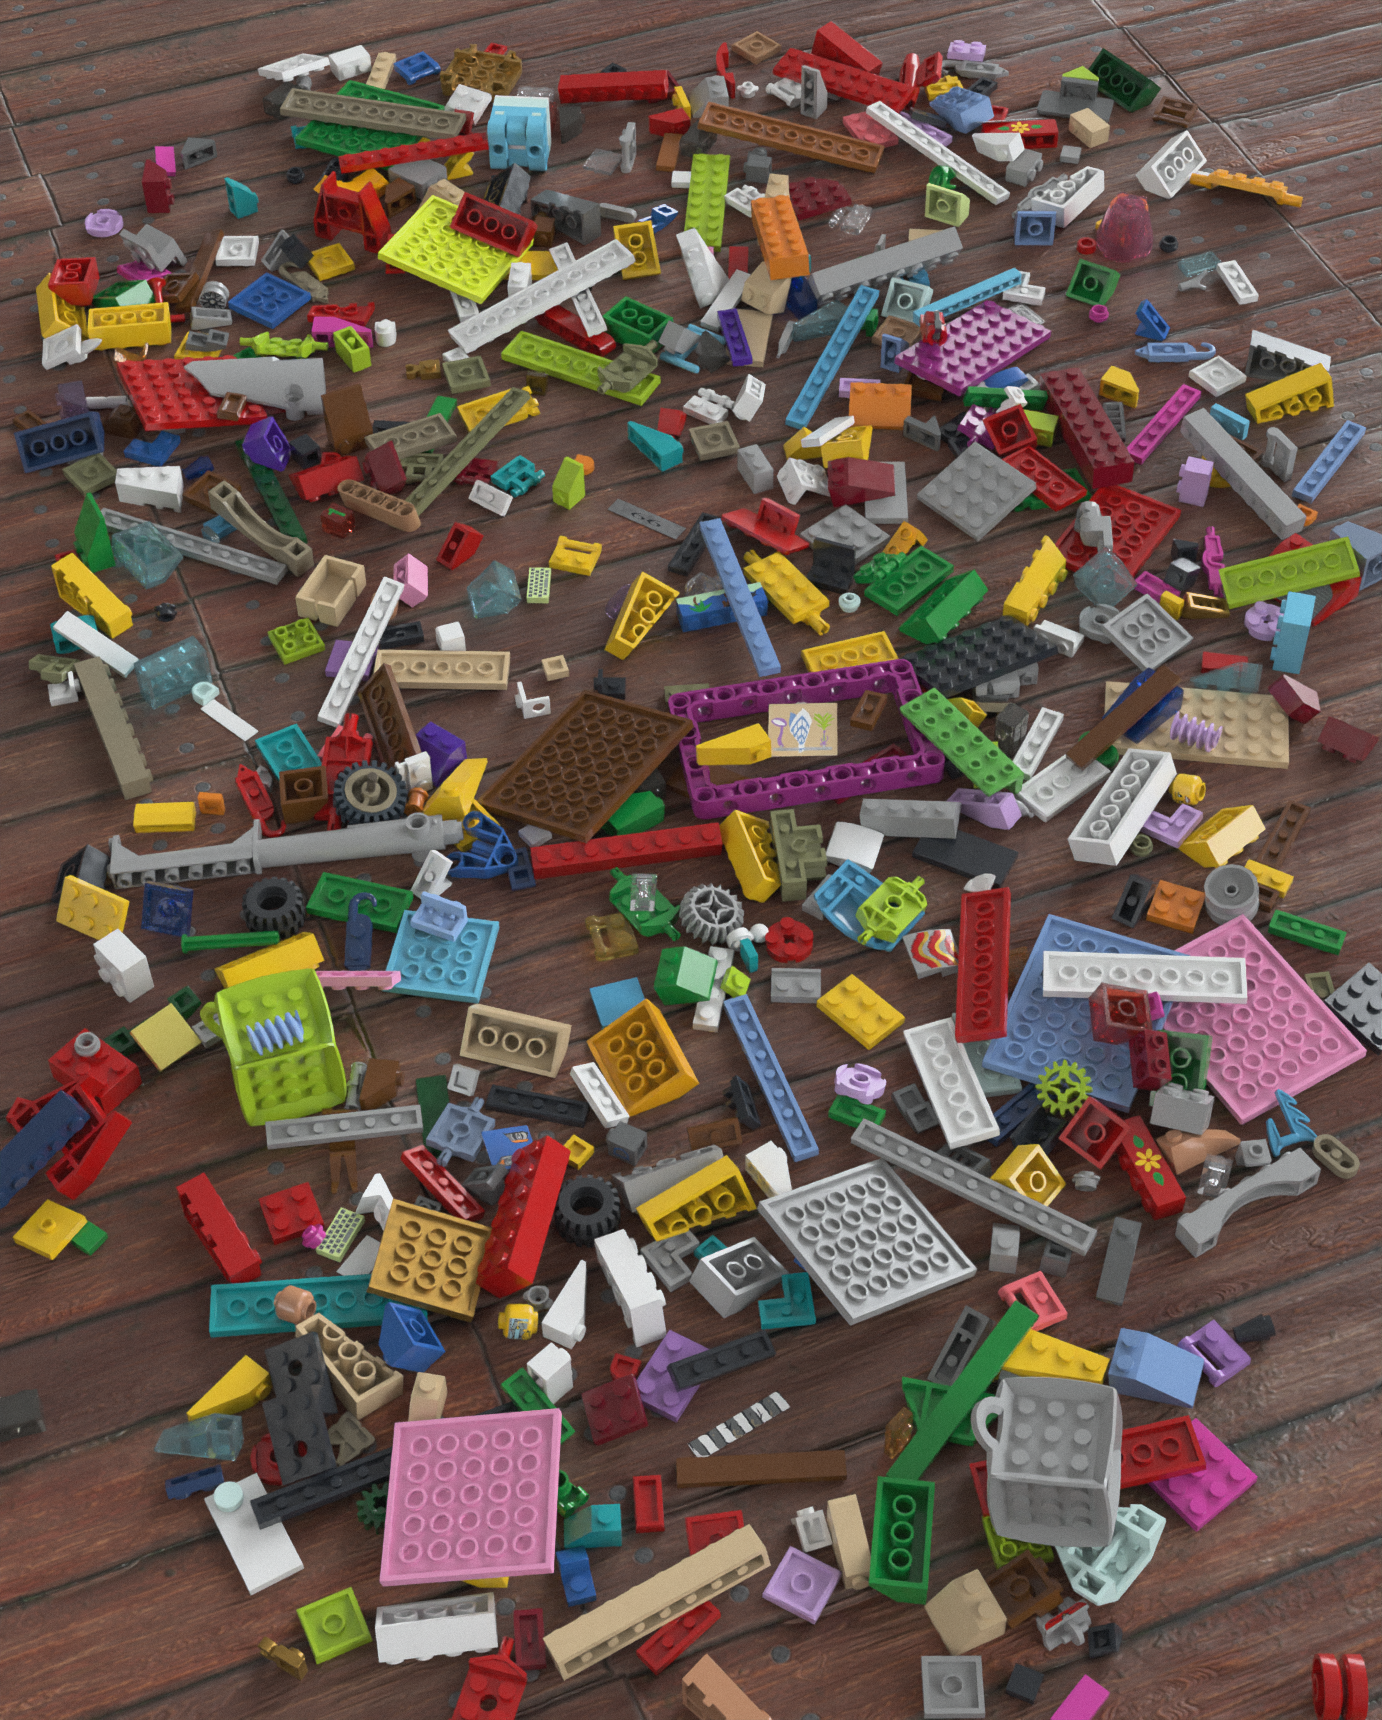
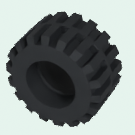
(269, 895)
(587, 1193)

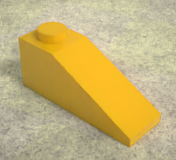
(736, 748)
(235, 1391)

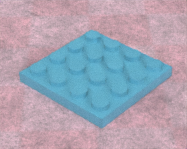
(440, 966)

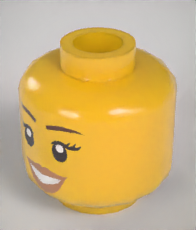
(1187, 789)

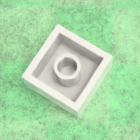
(123, 966)

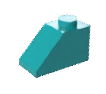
(240, 198)
(594, 1527)

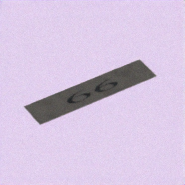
(646, 518)

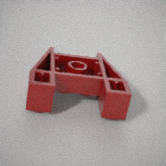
(352, 211)
(89, 1147)

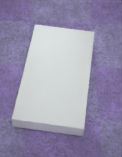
(1060, 787)
(259, 1554)

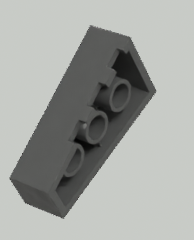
(572, 215)

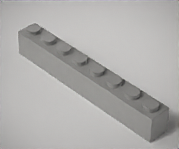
(1243, 474)

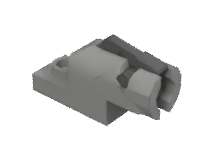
(1093, 527)
(1006, 686)

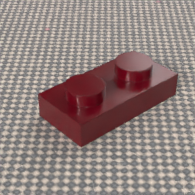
(529, 1639)

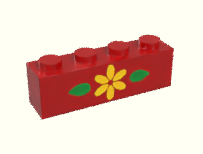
(1034, 133)
(1149, 1172)

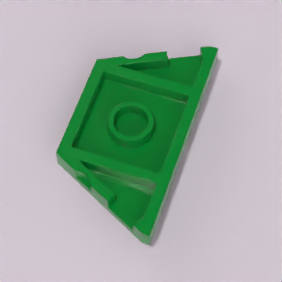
(924, 1397)

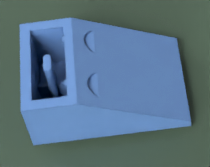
(963, 108)

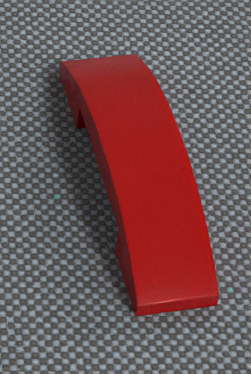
(722, 62)

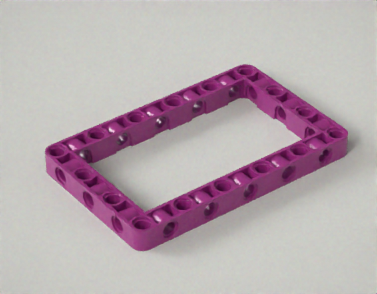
(804, 786)

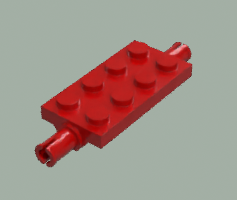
(337, 755)

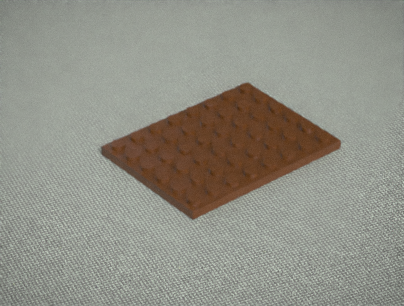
(585, 765)

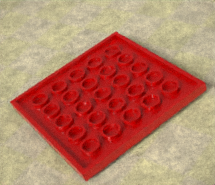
(173, 398)

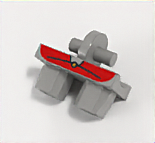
(1065, 1626)

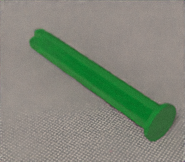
(229, 940)

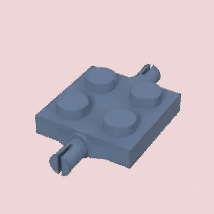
(460, 1131)

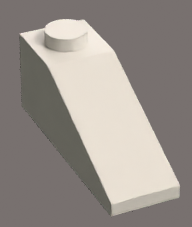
(999, 145)
(749, 398)
(769, 1169)
(567, 1315)

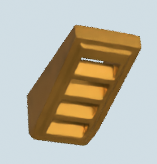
(1197, 607)

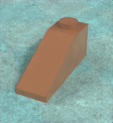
(1185, 1149)

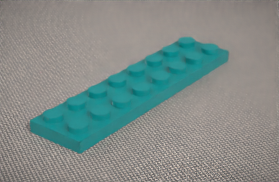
(250, 1307)

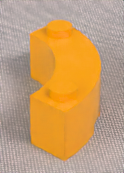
(378, 181)

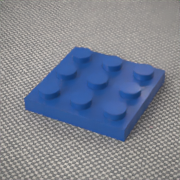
(269, 300)

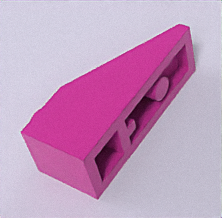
(325, 326)

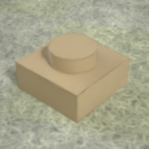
(555, 667)

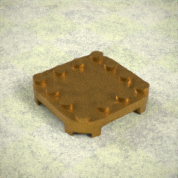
(482, 71)

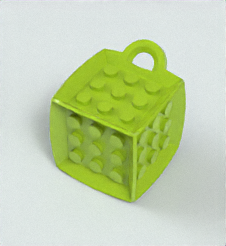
(289, 1079)

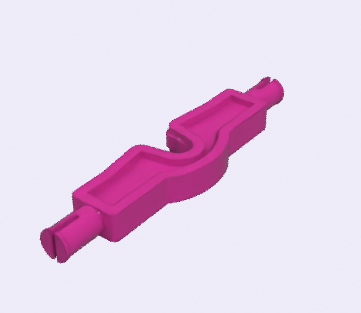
(1212, 554)

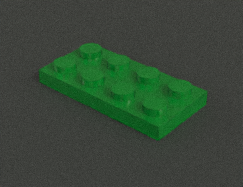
(909, 582)
(335, 892)

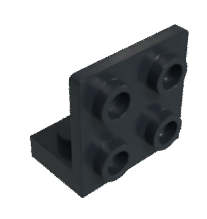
(832, 565)

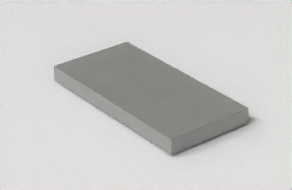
(890, 509)

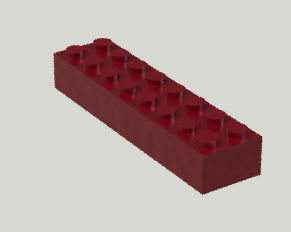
(1087, 428)

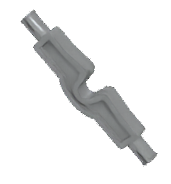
(1025, 205)

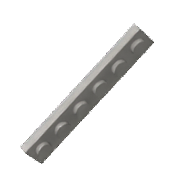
(343, 1127)

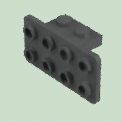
(1073, 97)

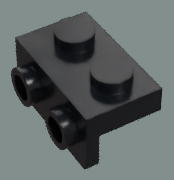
(1039, 1129)

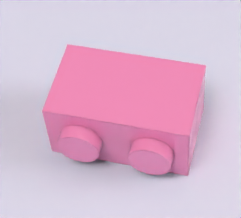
(414, 577)

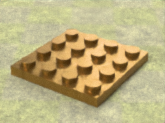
(429, 1260)

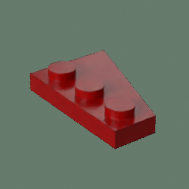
(357, 315)

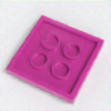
(1207, 1492)

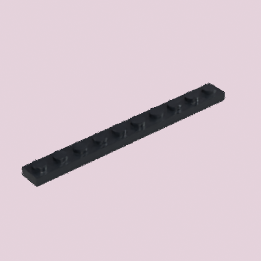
(332, 1484)

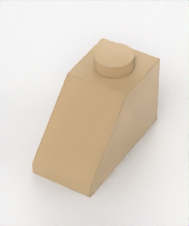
(427, 1397)

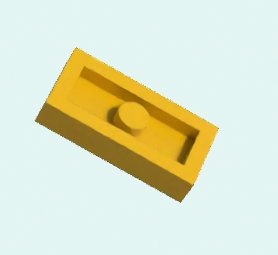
(681, 101)
(1270, 877)

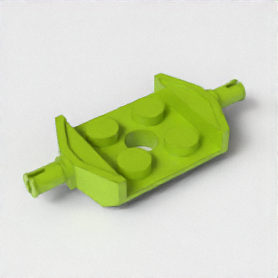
(283, 348)
(885, 921)

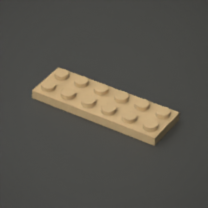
(447, 669)

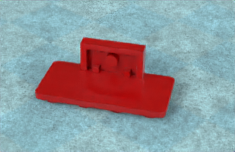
(772, 526)

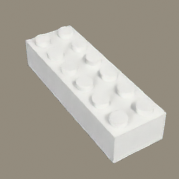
(1122, 806)

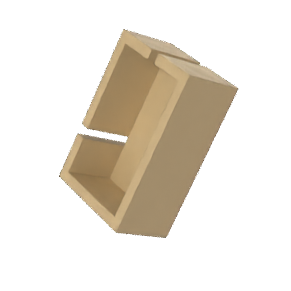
(331, 590)

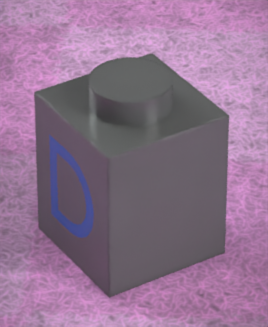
(626, 1143)

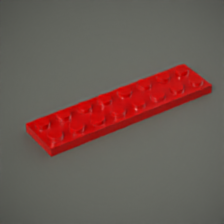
(846, 80)
(983, 966)
(1147, 1456)

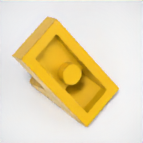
(457, 166)

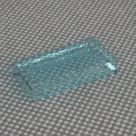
(1199, 263)

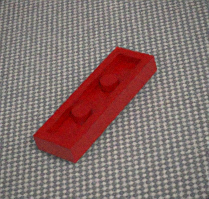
(677, 1637)

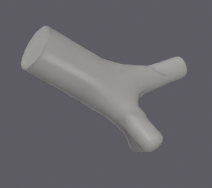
(1193, 283)

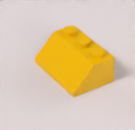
(1223, 836)

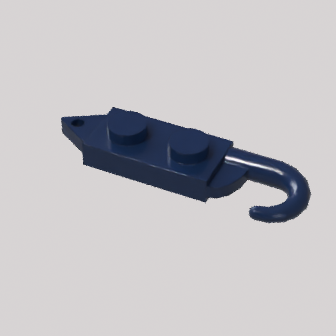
(358, 935)

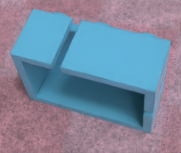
(1293, 632)

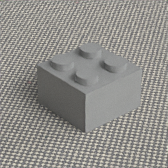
(1182, 1108)

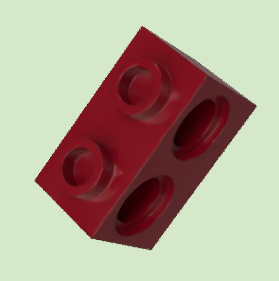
(1150, 1060)

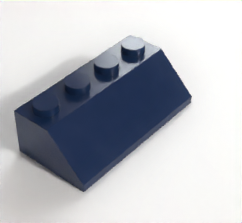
(60, 441)

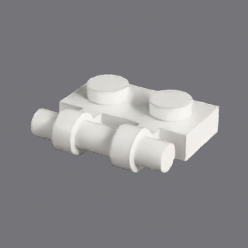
(742, 198)
(705, 410)

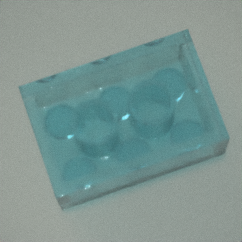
(172, 672)

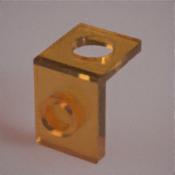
(122, 355)

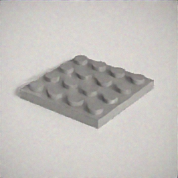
(976, 491)

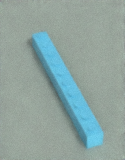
(972, 294)

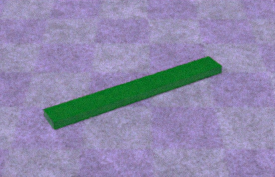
(964, 1393)

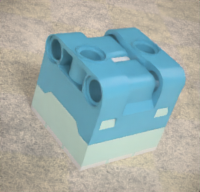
(519, 132)

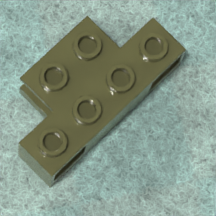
(797, 854)

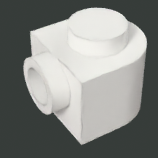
(385, 333)

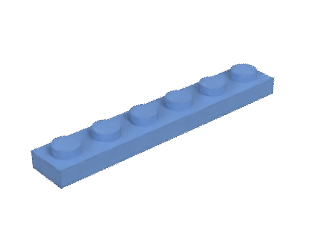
(1328, 462)

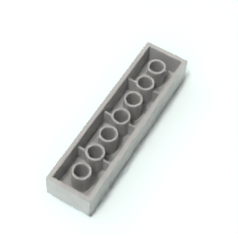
(881, 266)

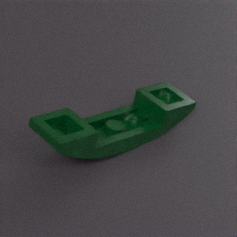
(185, 1003)

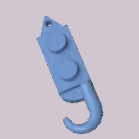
(1174, 352)

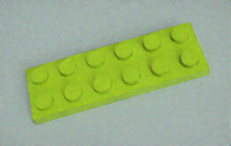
(1288, 572)

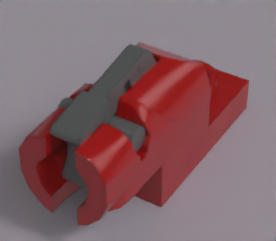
(933, 328)

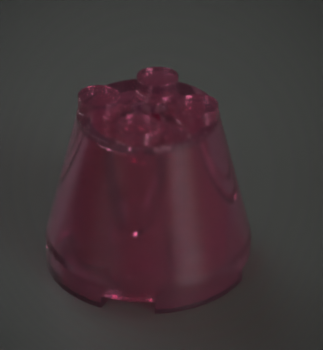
(1126, 229)

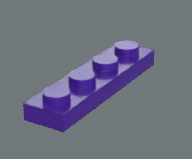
(734, 337)

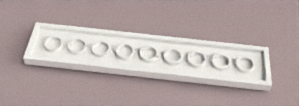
(541, 296)

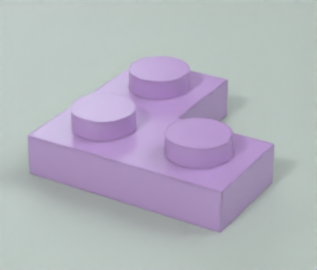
(1173, 829)

